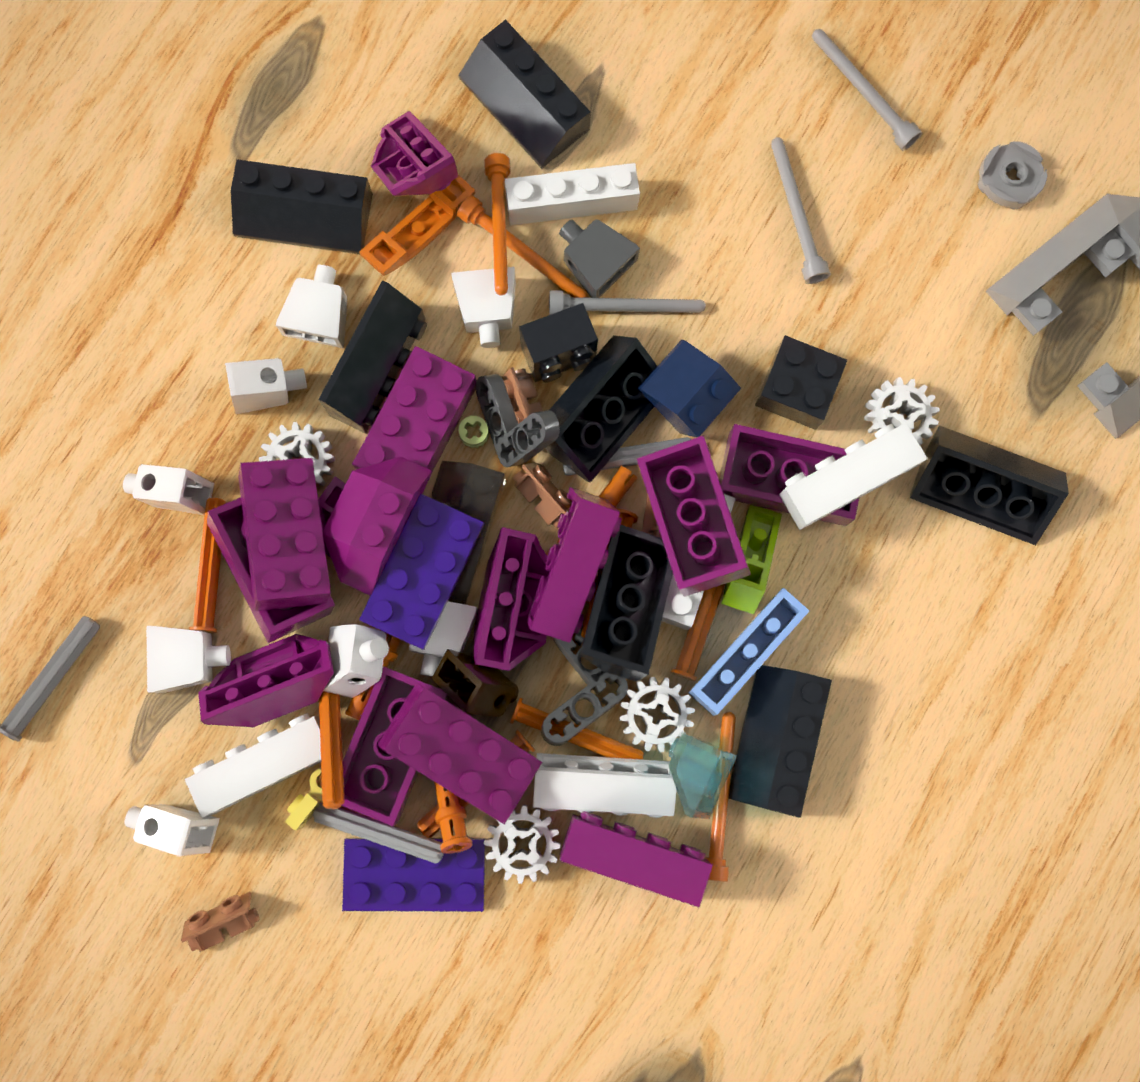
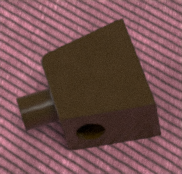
(486, 692)

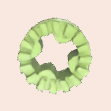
(472, 421)

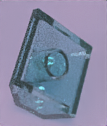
(699, 773)

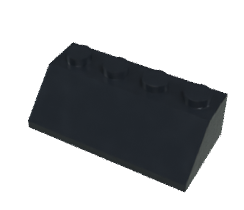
(525, 94)
(300, 206)
(373, 358)
(602, 407)
(989, 485)
(628, 605)
(779, 739)

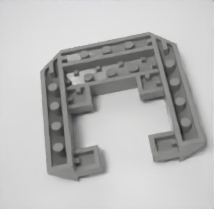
(1108, 237)

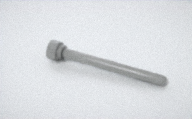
(904, 132)
(815, 268)
(560, 301)

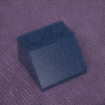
(689, 389)

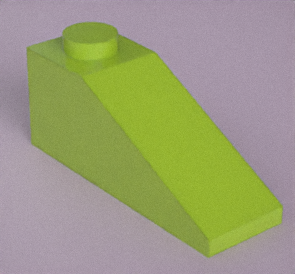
(758, 544)

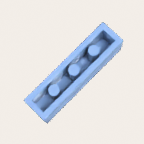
(748, 652)

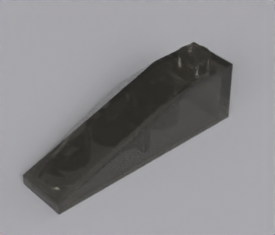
(475, 493)

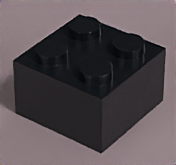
(558, 343)
(801, 382)

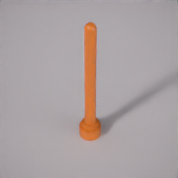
(497, 170)
(472, 211)
(719, 870)

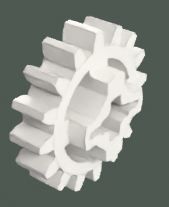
(909, 402)
(300, 446)
(660, 698)
(533, 855)

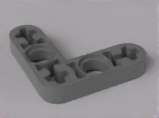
(513, 441)
(595, 681)

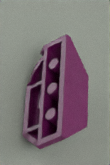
(412, 159)
(371, 519)
(506, 597)
(267, 683)

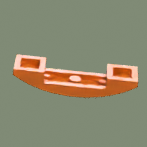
(417, 229)

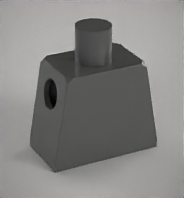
(597, 255)

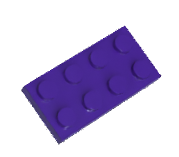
(422, 571)
(396, 881)

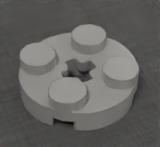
(1010, 192)

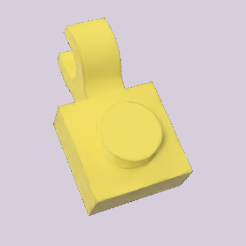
(303, 807)

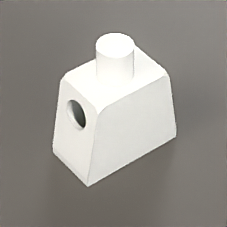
(481, 306)
(315, 310)
(251, 385)
(169, 488)
(450, 633)
(181, 658)
(356, 658)
(172, 829)

